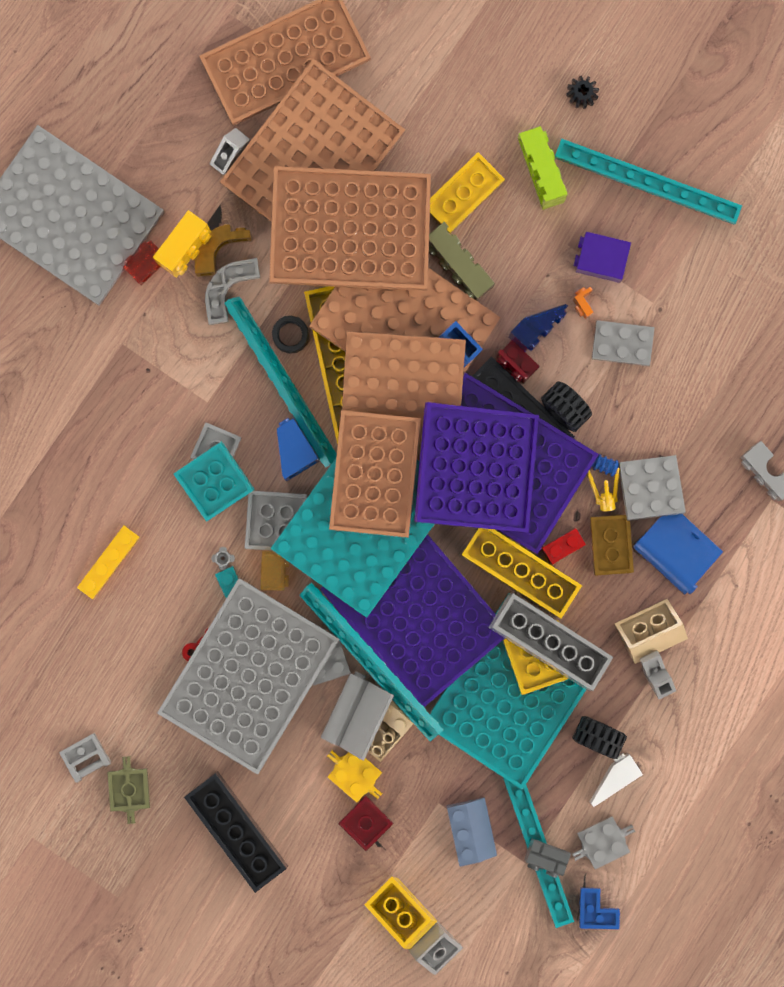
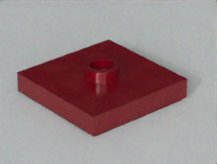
(365, 823)

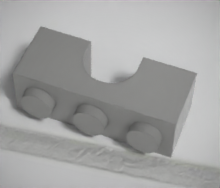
(756, 461)

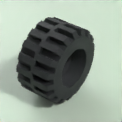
(566, 406)
(599, 737)

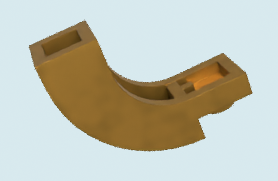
(220, 236)

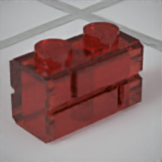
(142, 265)

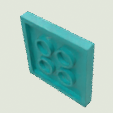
(214, 481)

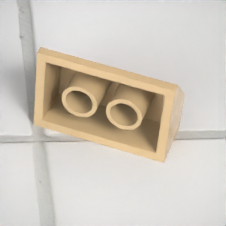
(651, 630)

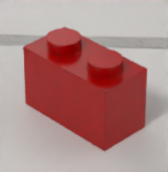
(563, 546)

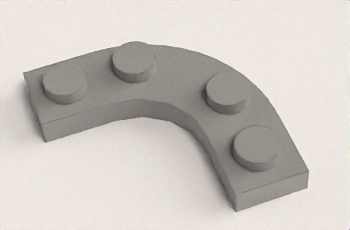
(220, 284)

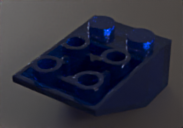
(531, 328)

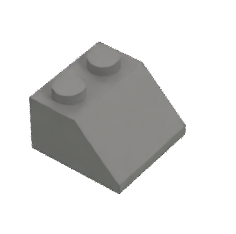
(435, 948)

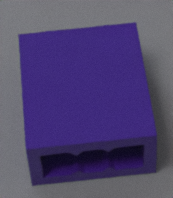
(602, 257)

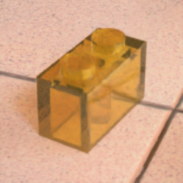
(273, 571)

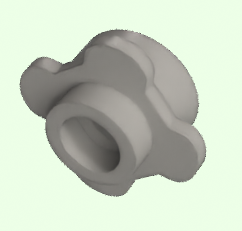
(222, 553)

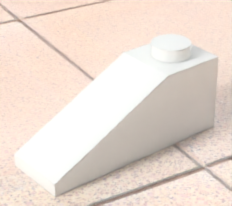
(618, 776)

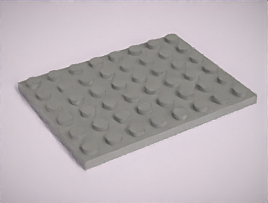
(72, 215)
(248, 676)

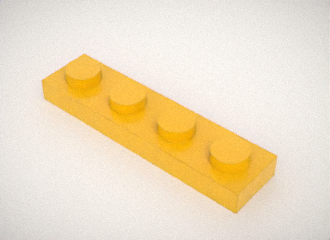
(108, 562)

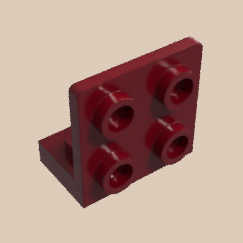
(517, 361)

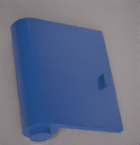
(678, 551)

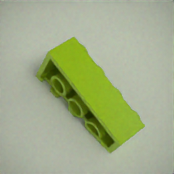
(542, 167)

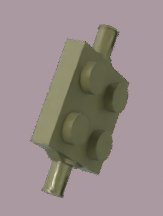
(128, 790)

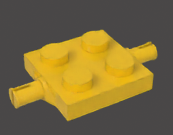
(354, 775)

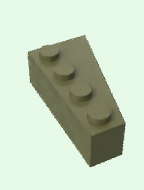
(459, 262)

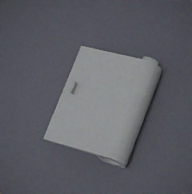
(357, 715)

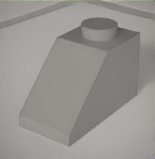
(229, 150)

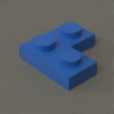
(592, 915)

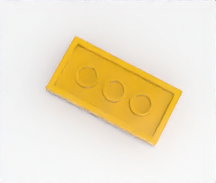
(464, 192)

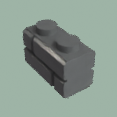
(547, 857)

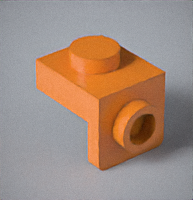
(582, 307)

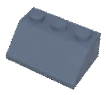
(471, 831)

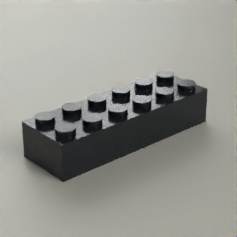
(236, 832)

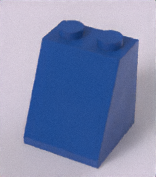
(294, 450)

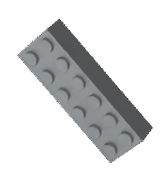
(550, 642)

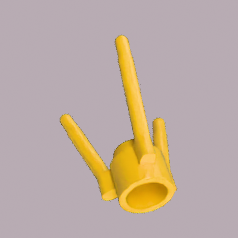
(607, 500)

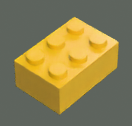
(183, 244)
(400, 913)

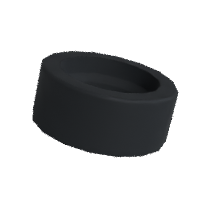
(286, 320)

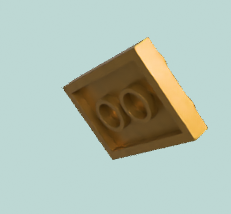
(611, 545)

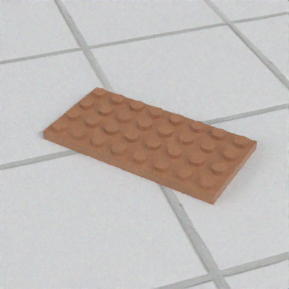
(266, 62)

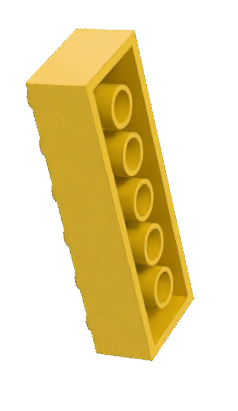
(522, 571)

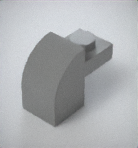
(657, 675)

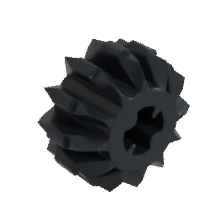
(576, 95)

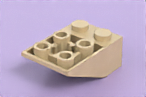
(391, 730)

